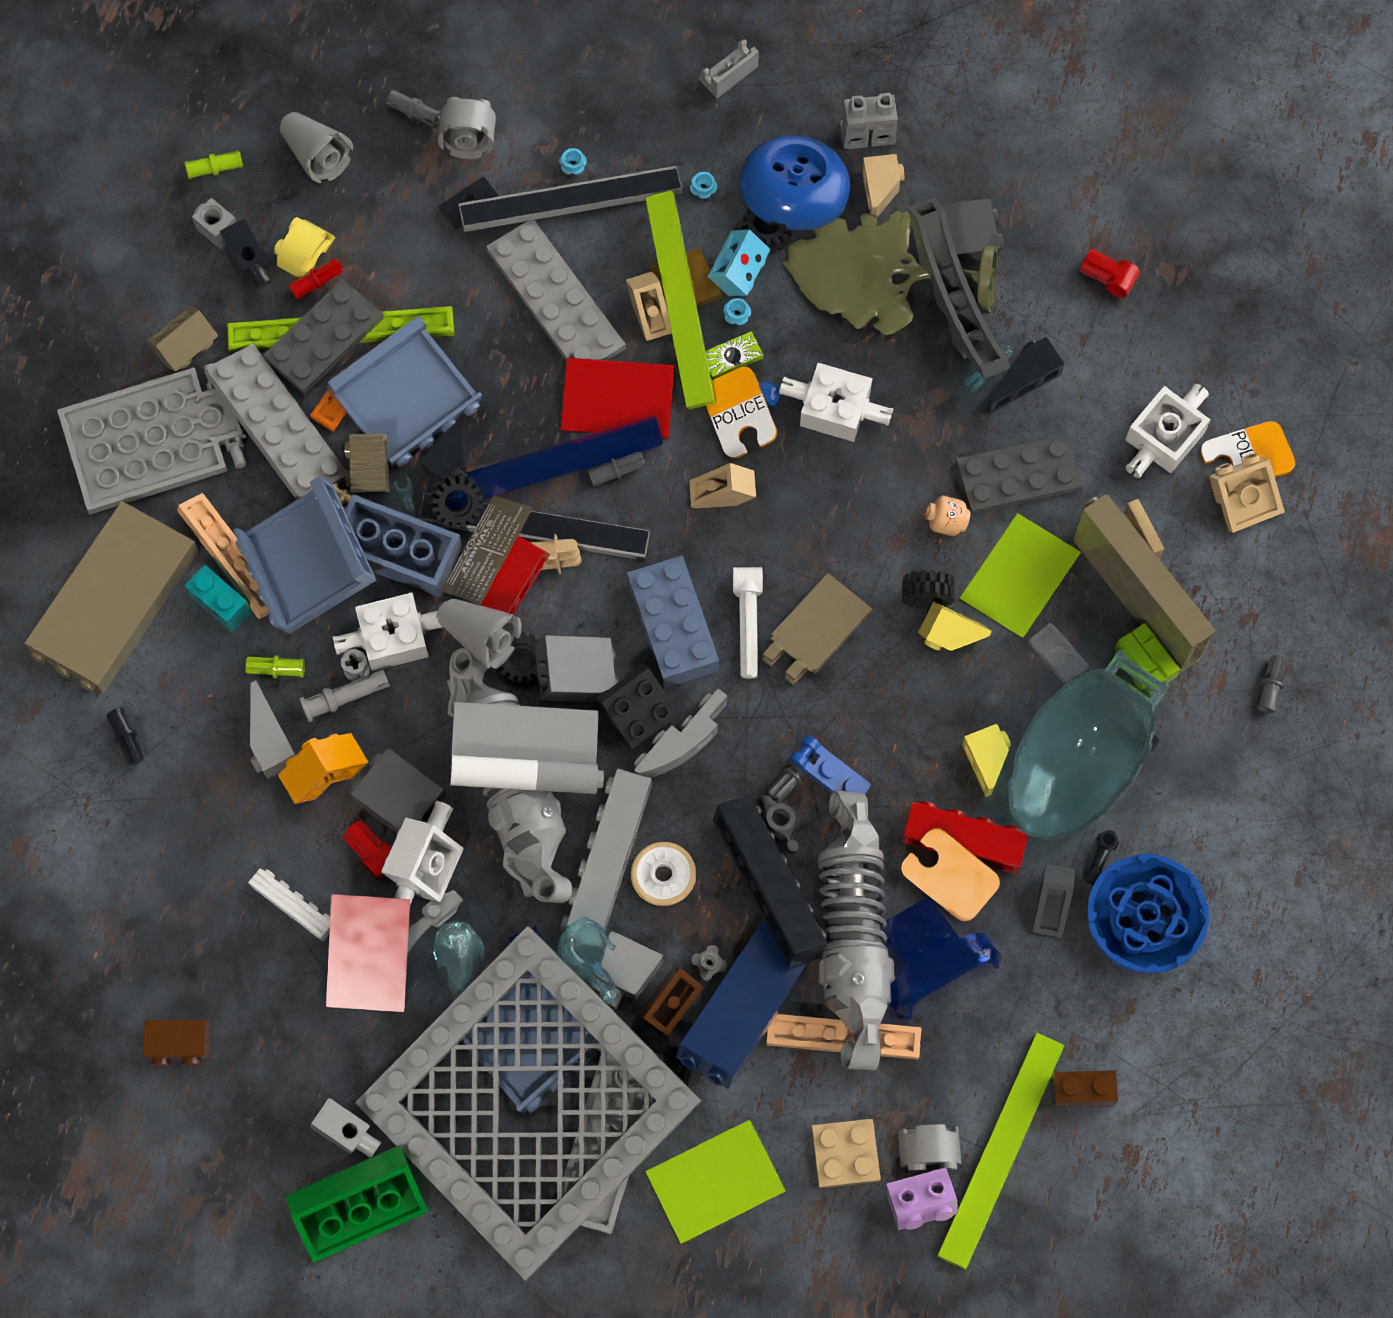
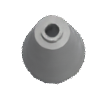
(316, 146)
(481, 630)

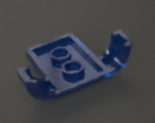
(931, 954)

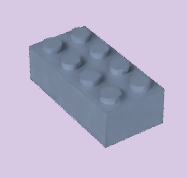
(404, 545)
(673, 622)

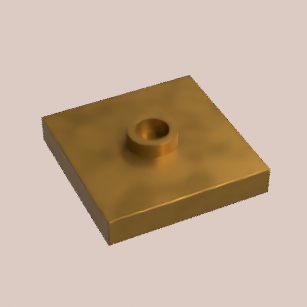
(704, 289)

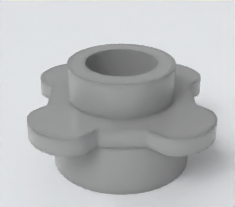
(707, 971)

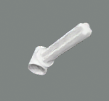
(748, 586)

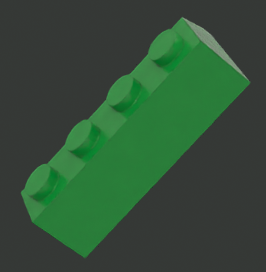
(356, 1204)

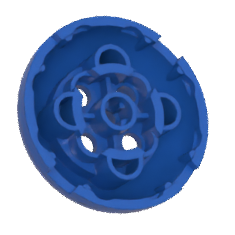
(779, 185)
(1161, 883)

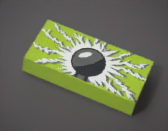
(733, 354)

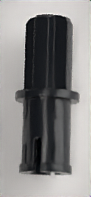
(125, 736)

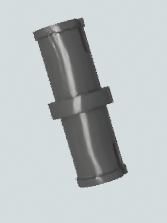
(414, 108)

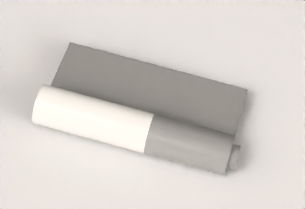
(525, 748)

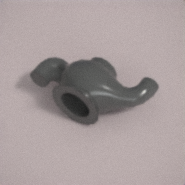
(780, 820)

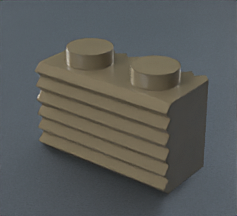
(367, 463)

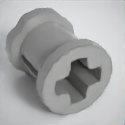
(347, 661)

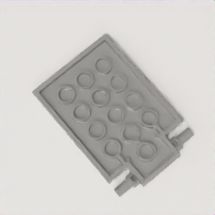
(150, 439)

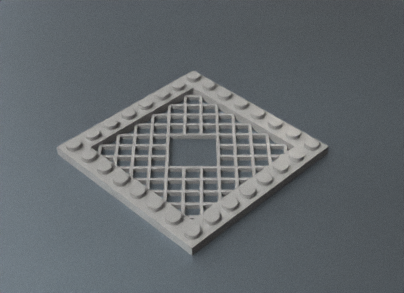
(384, 1107)

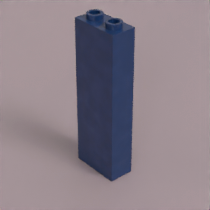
(740, 1010)

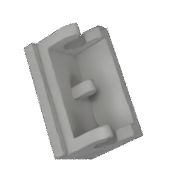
(730, 69)

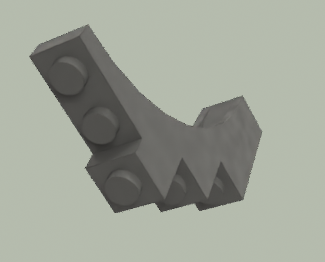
(952, 291)

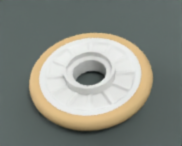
(663, 892)

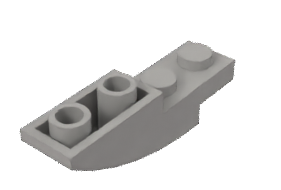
(676, 747)

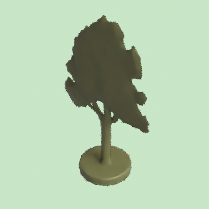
(855, 271)

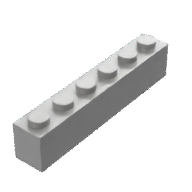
(609, 848)

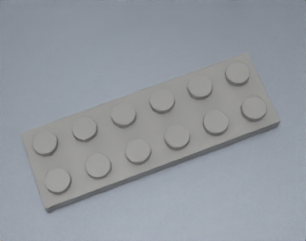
(554, 294)
(274, 421)
(605, 1215)

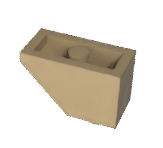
(881, 181)
(649, 305)
(723, 487)

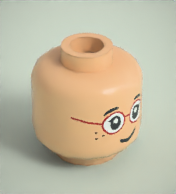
(948, 516)

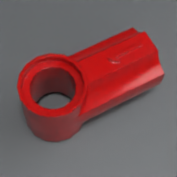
(1116, 276)
(368, 848)

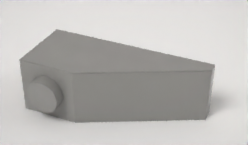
(266, 736)

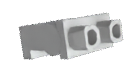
(868, 117)

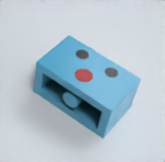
(739, 263)

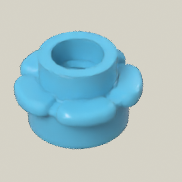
(573, 155)
(700, 179)
(737, 305)

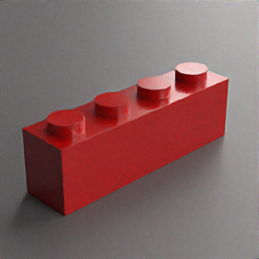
(515, 576)
(992, 844)

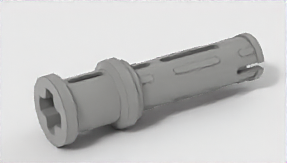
(331, 699)

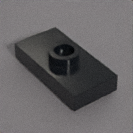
(476, 191)

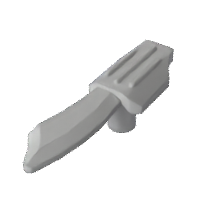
(434, 915)

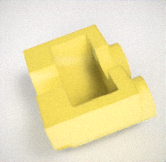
(302, 247)

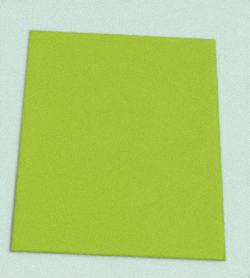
(1020, 575)
(715, 1181)

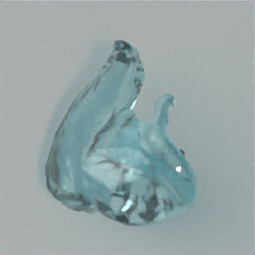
(457, 950)
(583, 951)

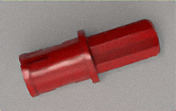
(315, 278)

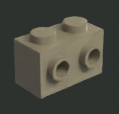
(182, 338)

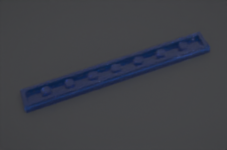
(562, 459)

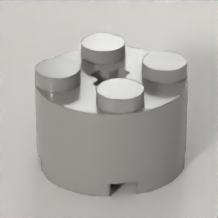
(467, 127)

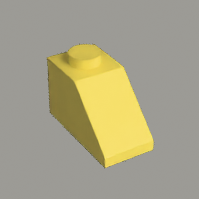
(950, 629)
(987, 754)

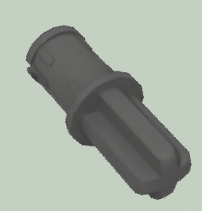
(616, 468)
(1272, 684)
(788, 780)

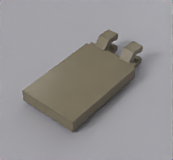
(817, 628)

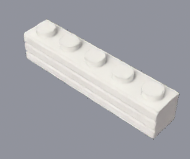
(291, 903)

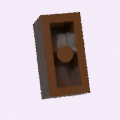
(670, 1001)
(176, 1042)
(1084, 1089)

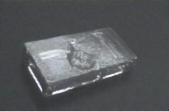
(1058, 653)

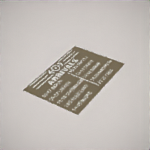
(487, 549)

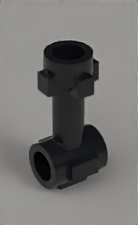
(1106, 843)

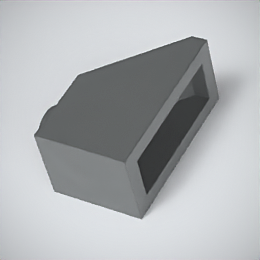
(1054, 900)

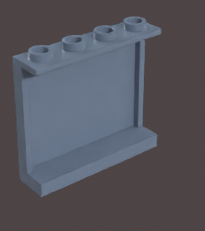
(405, 392)
(305, 558)
(529, 1087)

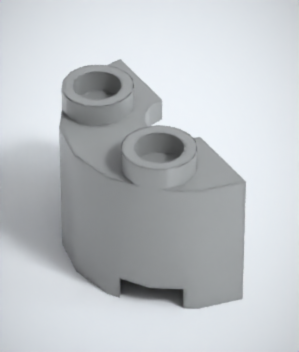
(929, 1146)

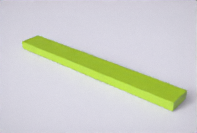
(680, 300)
(266, 333)
(1000, 1151)

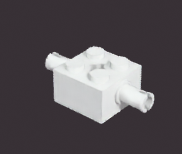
(838, 418)
(1151, 435)
(373, 634)
(423, 857)

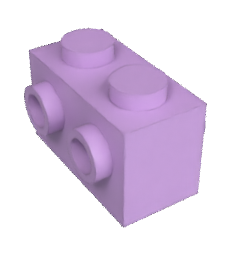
(922, 1199)

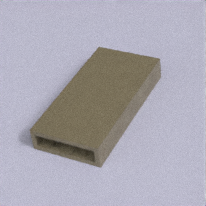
(1142, 581)
(111, 598)

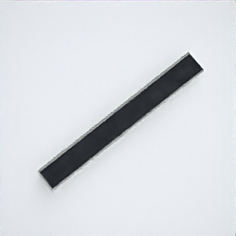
(568, 198)
(588, 534)

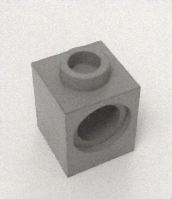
(209, 211)

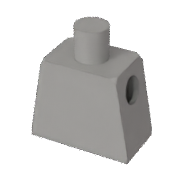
(630, 966)
(334, 1118)

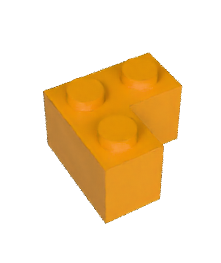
(320, 765)

